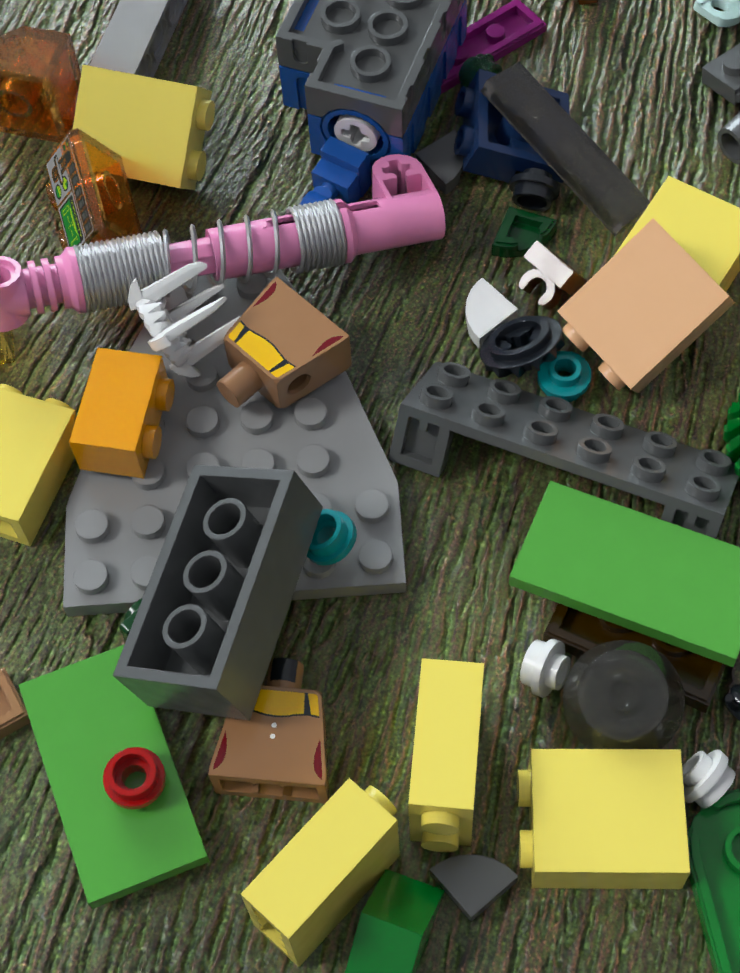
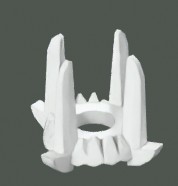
(171, 326)

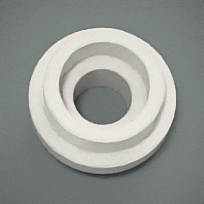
(545, 667)
(707, 777)

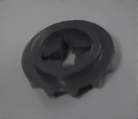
(522, 345)

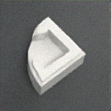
(486, 311)

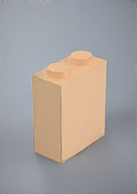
(643, 308)

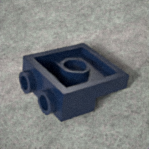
(489, 141)

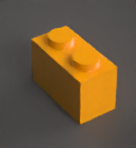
(121, 413)

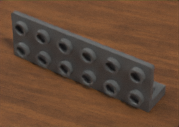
(600, 447)

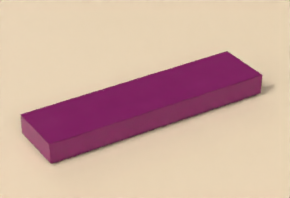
(497, 35)

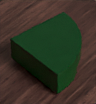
(520, 232)

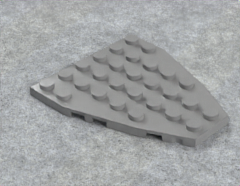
(325, 437)

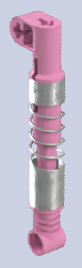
(308, 237)

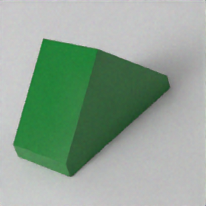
(394, 926)

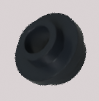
(534, 189)

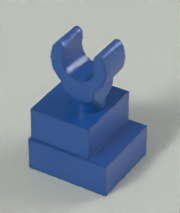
(340, 173)

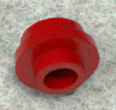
(129, 761)

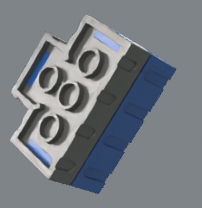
(368, 68)

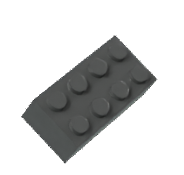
(220, 591)

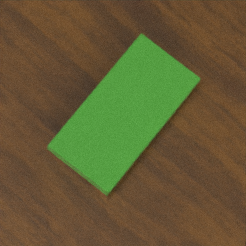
(633, 572)
(79, 725)

